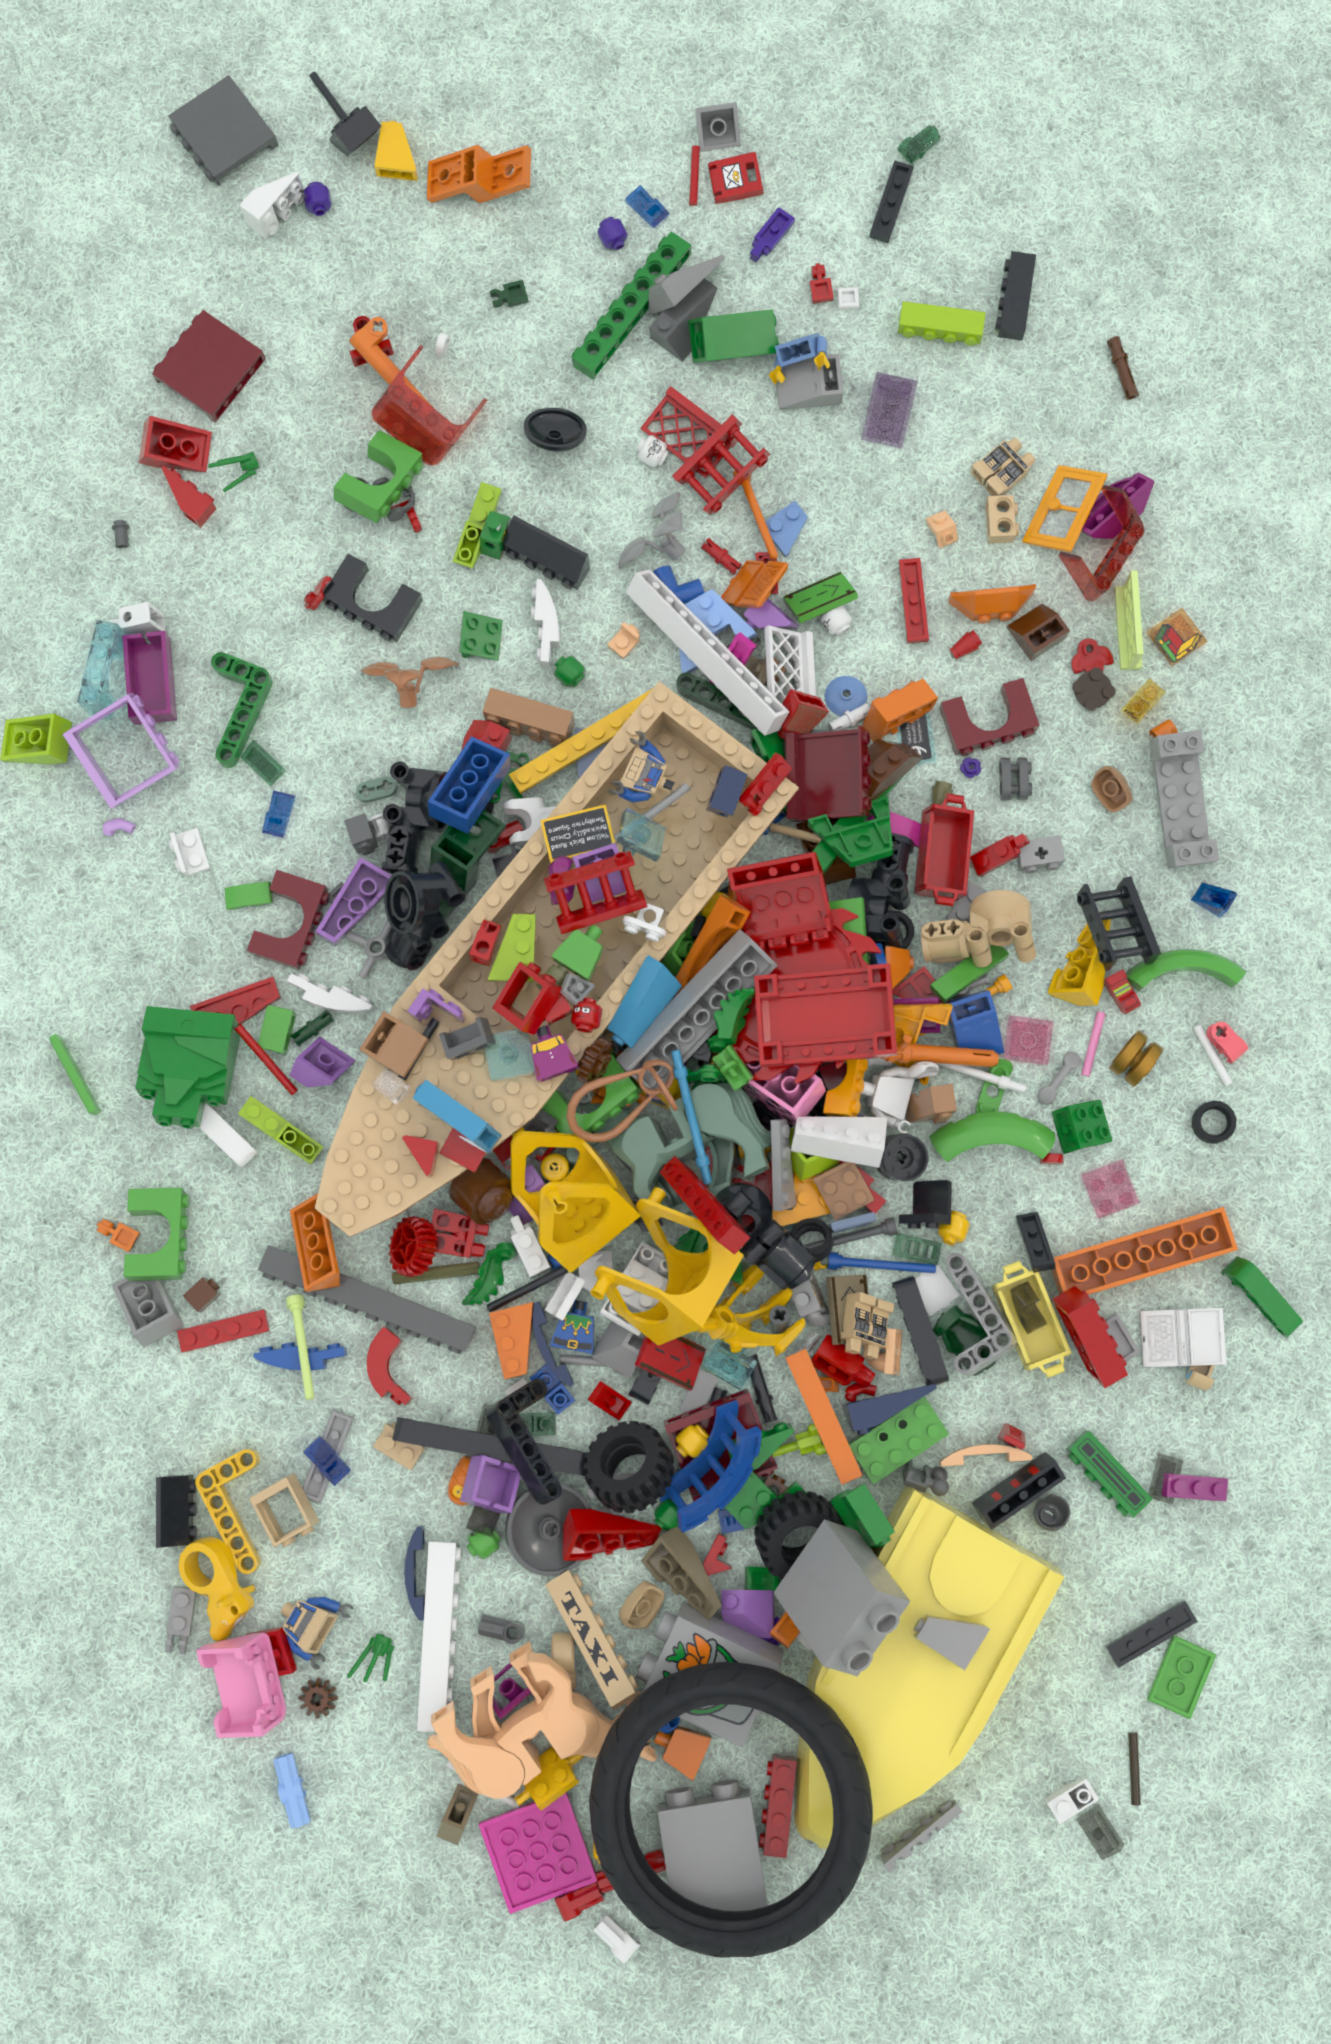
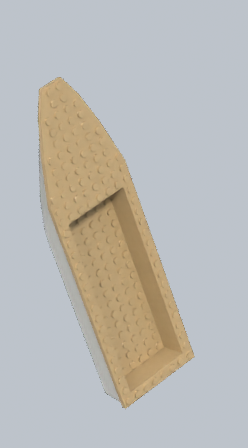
(369, 1166)

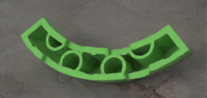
(1186, 960)
(992, 1128)

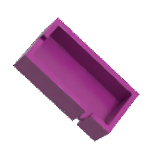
(150, 675)

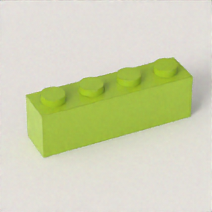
(941, 323)

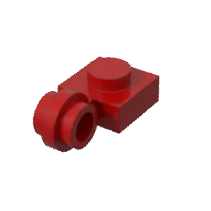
(821, 288)

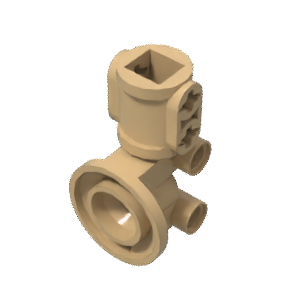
(994, 919)

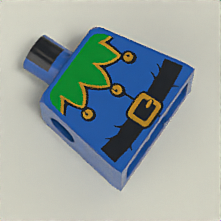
(576, 1330)

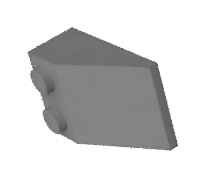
(147, 1309)

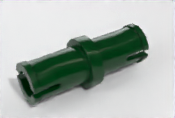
(312, 1028)

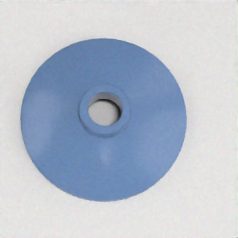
(837, 702)

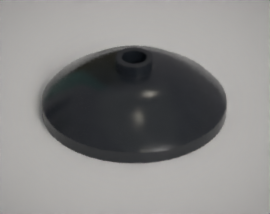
(555, 429)

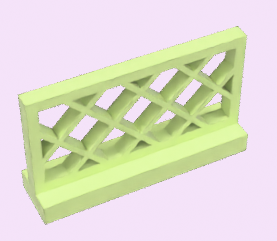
(1129, 623)

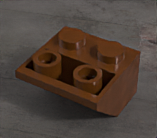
(1038, 631)

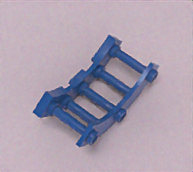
(730, 1480)

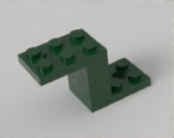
(464, 851)

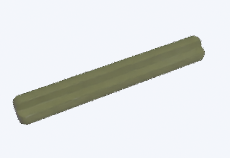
(439, 1272)

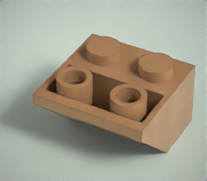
(393, 1044)

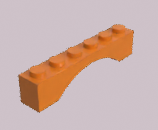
(722, 923)

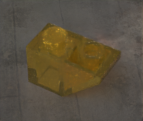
(1143, 701)

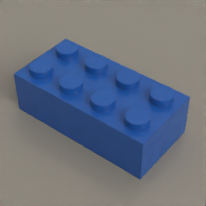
(469, 784)

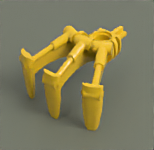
(730, 1326)

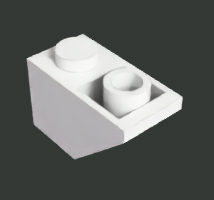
(1070, 1799)

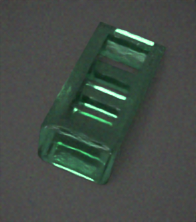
(896, 1252)

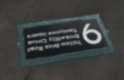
(919, 737)

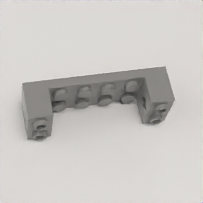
(1182, 799)

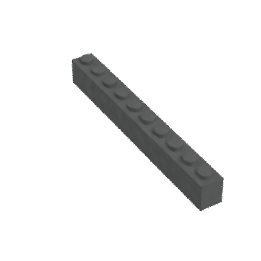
(375, 1303)

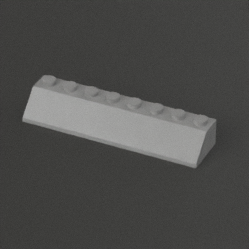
(689, 1016)

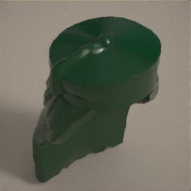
(960, 1333)

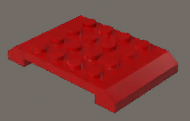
(825, 1016)

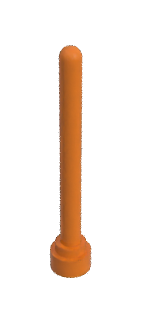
(759, 517)

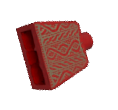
(804, 713)

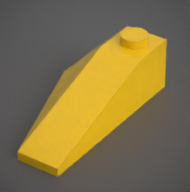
(1083, 975)

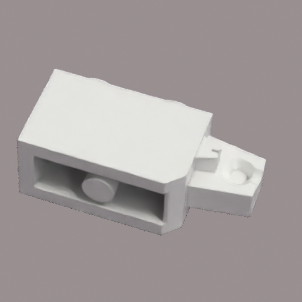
(529, 1248)

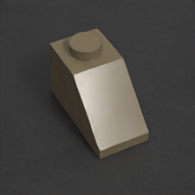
(457, 1814)

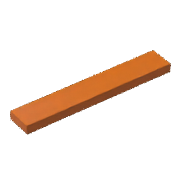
(824, 1417)

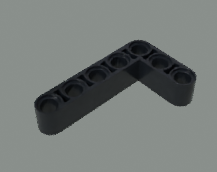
(523, 1440)

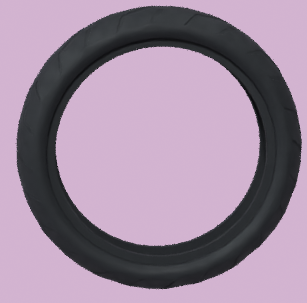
(644, 1892)

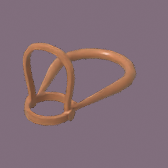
(624, 1124)

